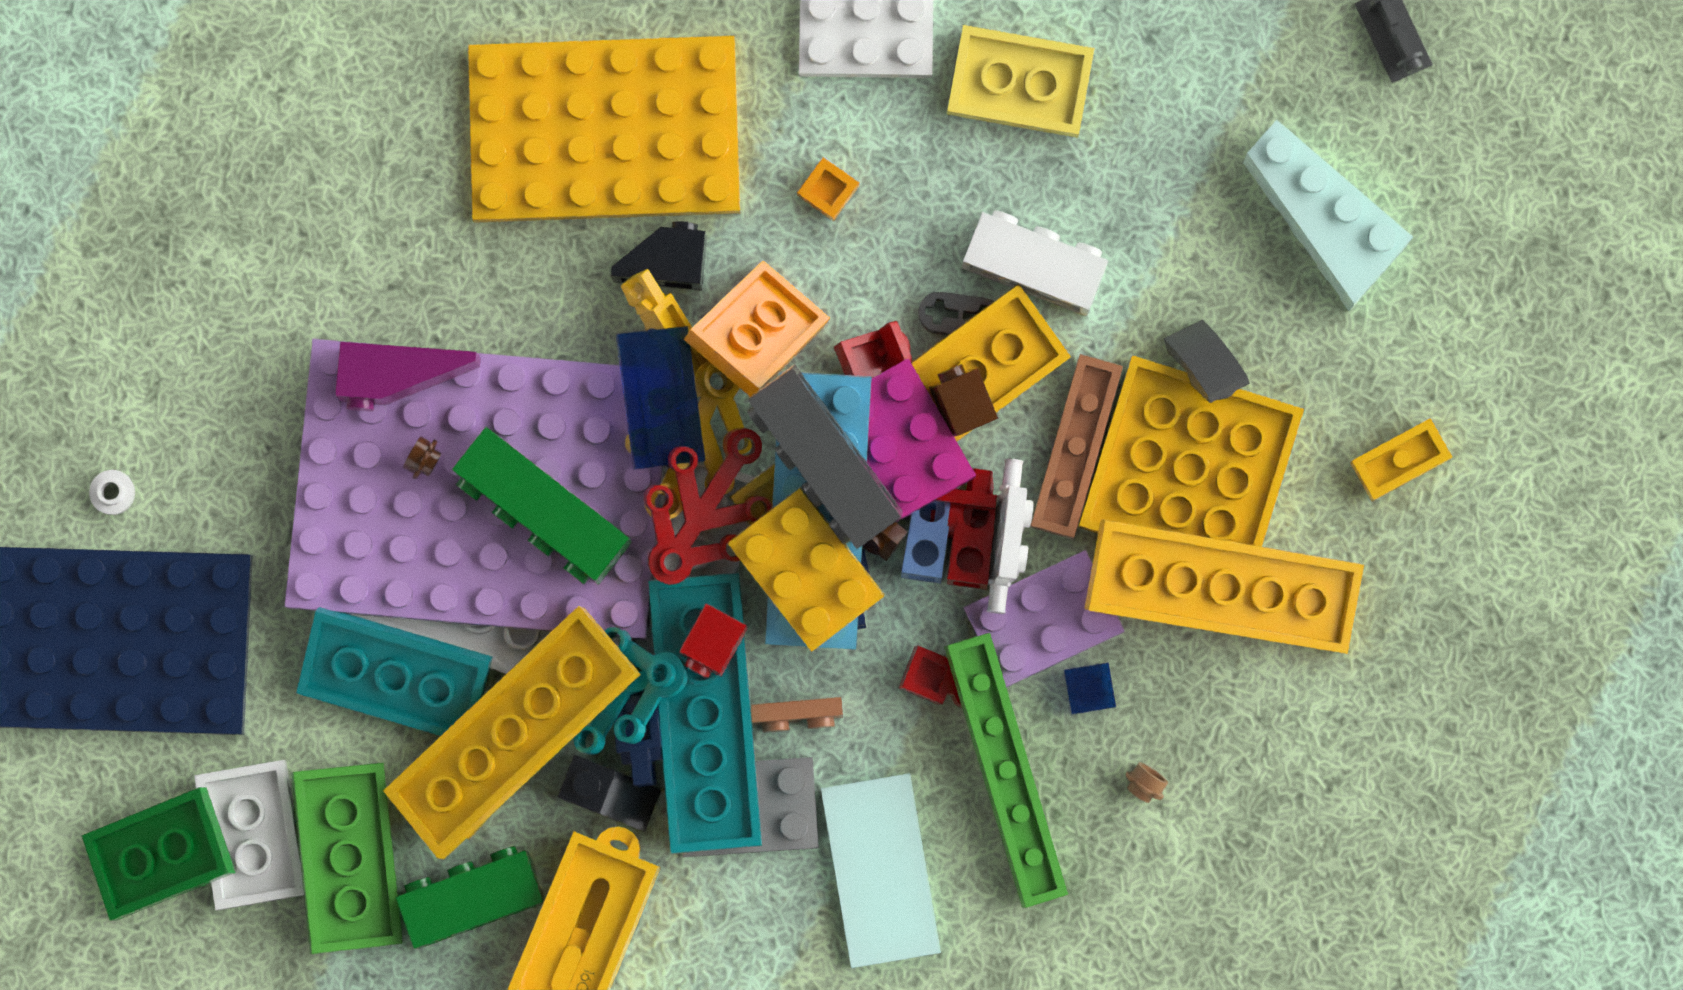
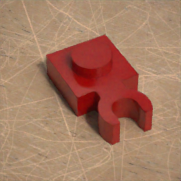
(929, 677)

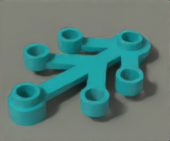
(648, 682)

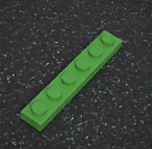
(1006, 770)

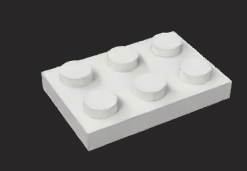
(866, 38)
(259, 832)

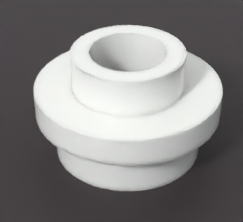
(121, 502)

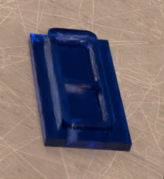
(659, 396)

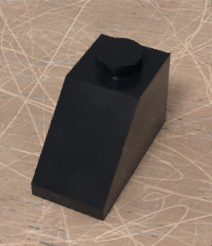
(671, 255)
(608, 793)

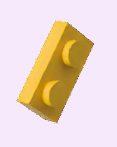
(1401, 459)

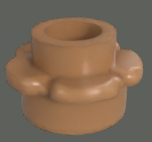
(1146, 783)

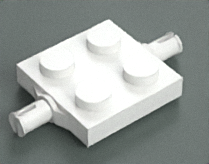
(1007, 553)

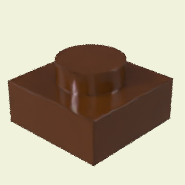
(886, 541)

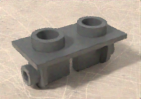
(1394, 37)

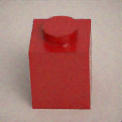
(712, 642)

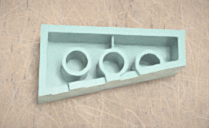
(1326, 213)

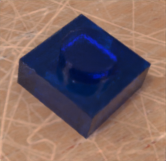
(1089, 689)

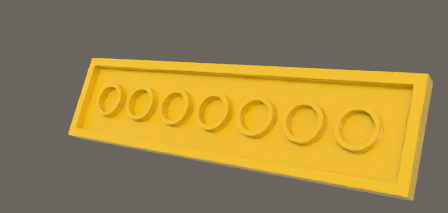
(1005, 343)

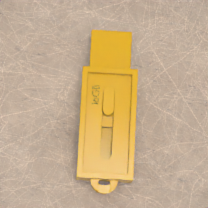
(587, 915)

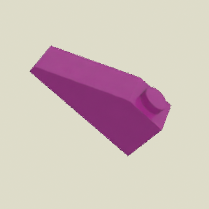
(389, 372)

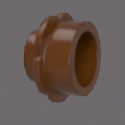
(422, 458)

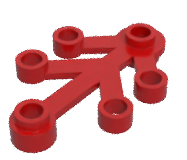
(700, 512)

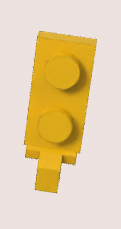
(656, 308)

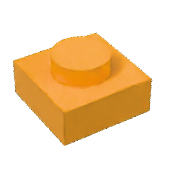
(828, 189)

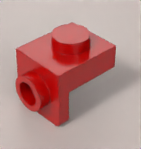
(874, 351)

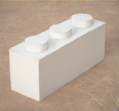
(1035, 262)

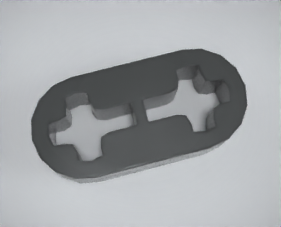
(953, 303)

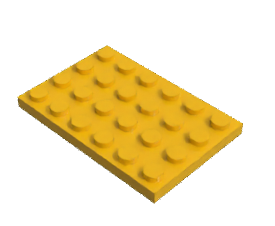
(603, 129)

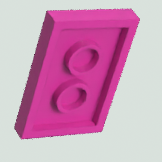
(911, 441)

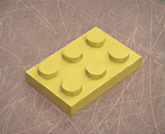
(1020, 81)

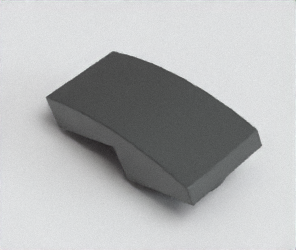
(1207, 361)

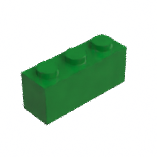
(470, 897)

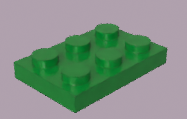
(158, 853)

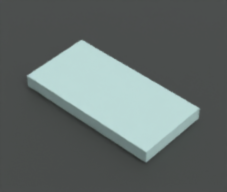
(880, 870)

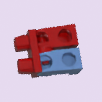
(961, 516)

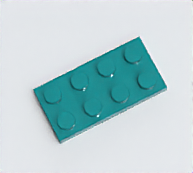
(390, 672)

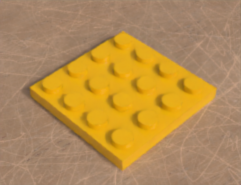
(1190, 461)

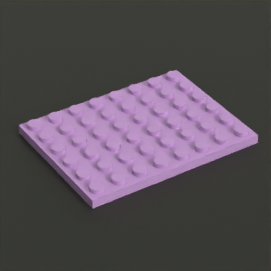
(426, 549)

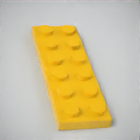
(1223, 586)
(511, 732)

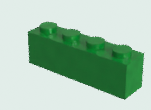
(541, 506)

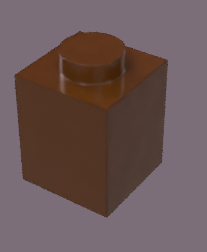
(963, 399)

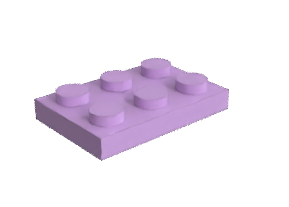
(1044, 620)

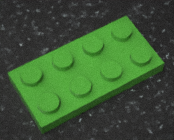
(346, 858)

